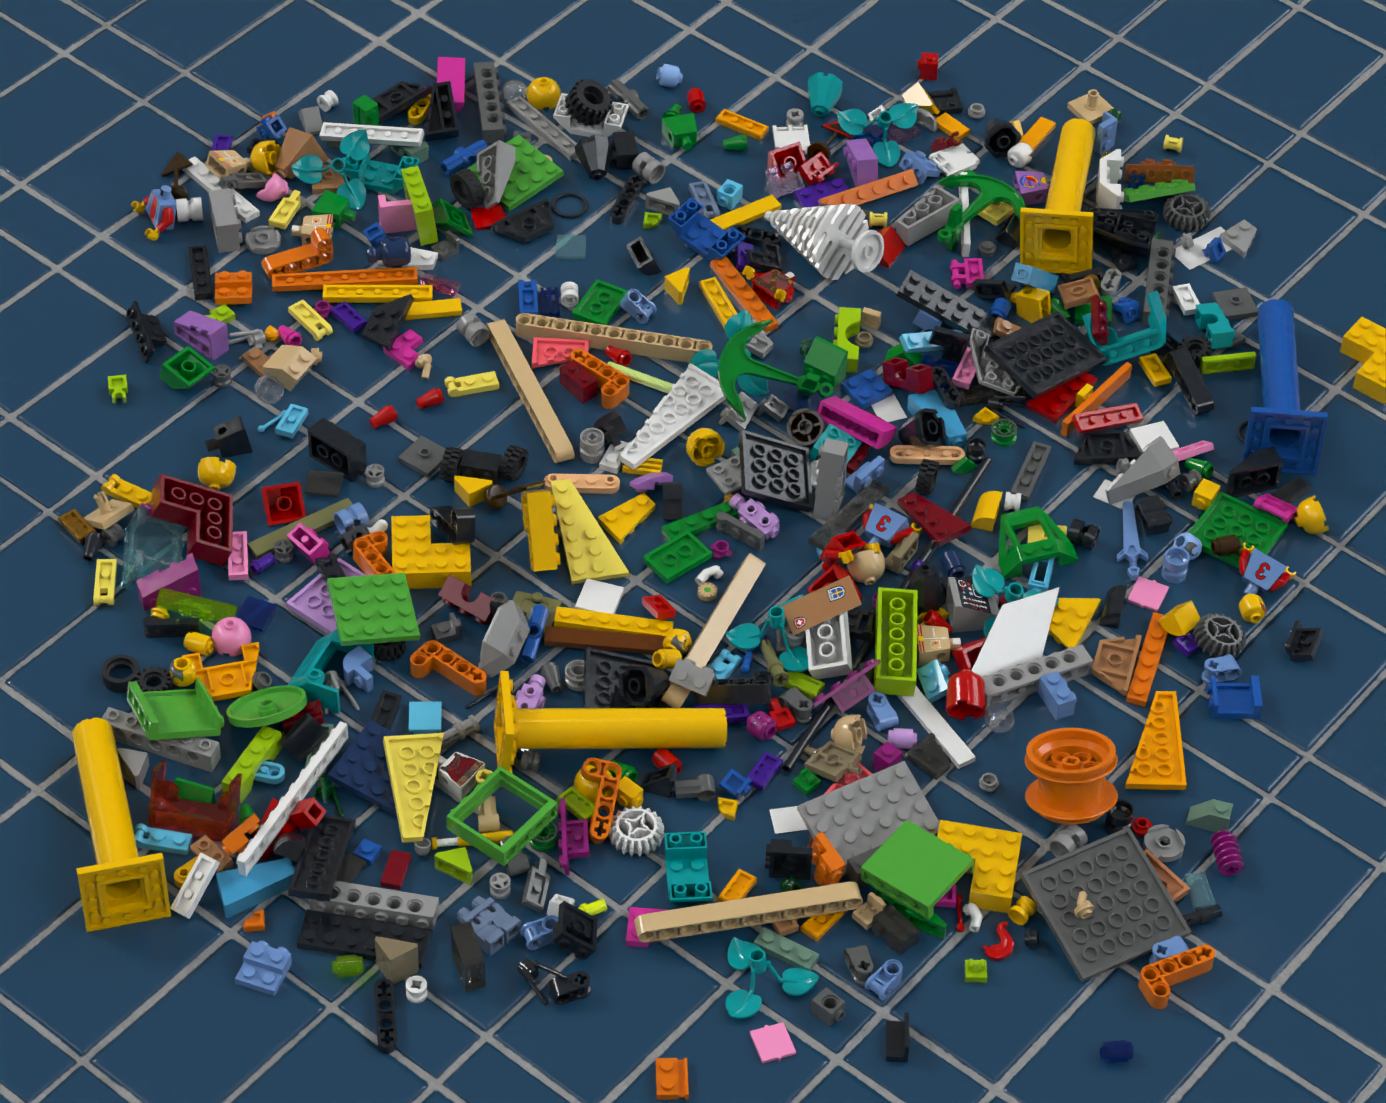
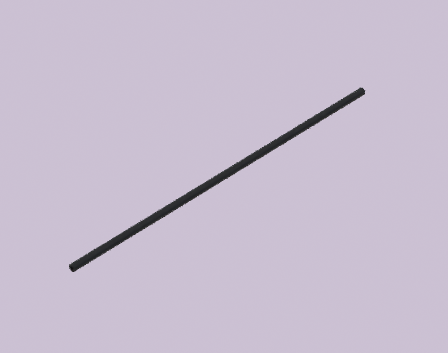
(867, 645)

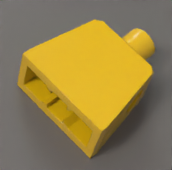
(1032, 303)

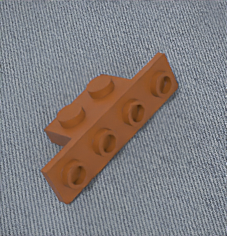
(1160, 171)

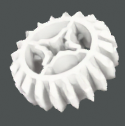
(635, 826)

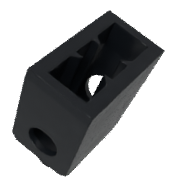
(230, 438)

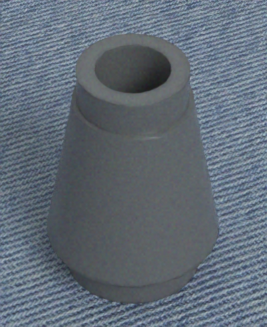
(551, 673)

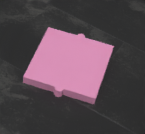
(1148, 594)
(772, 1042)

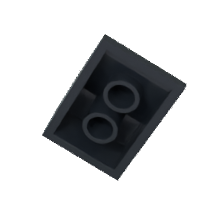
(1255, 473)

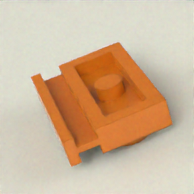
(671, 1078)

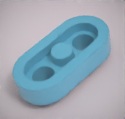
(270, 773)

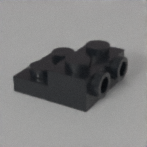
(788, 860)
(575, 931)

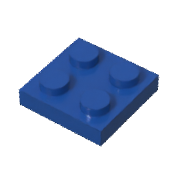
(866, 389)

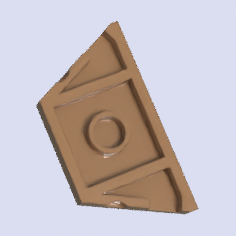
(1116, 662)

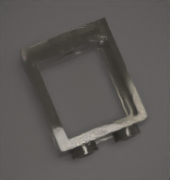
(468, 956)

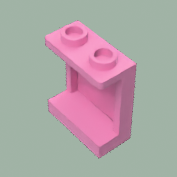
(395, 215)

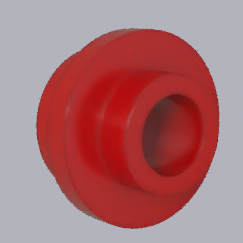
(1140, 826)

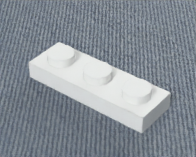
(195, 885)

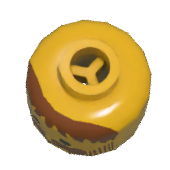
(1252, 608)

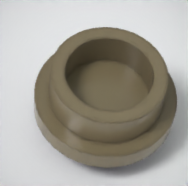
(864, 339)

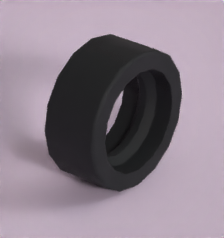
(117, 662)

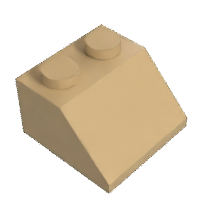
(289, 365)

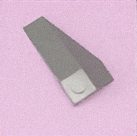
(1149, 471)

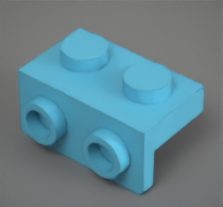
(934, 680)

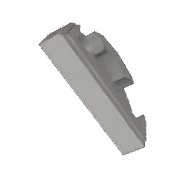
(926, 119)

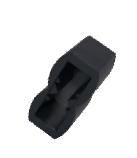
(1152, 515)

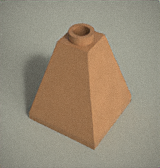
(295, 147)

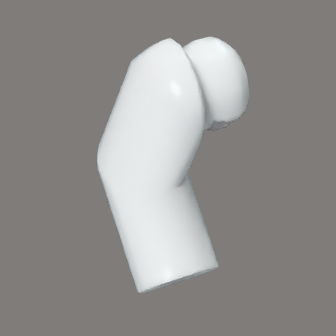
(708, 572)

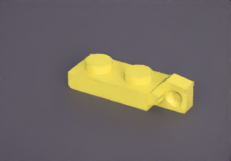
(286, 210)

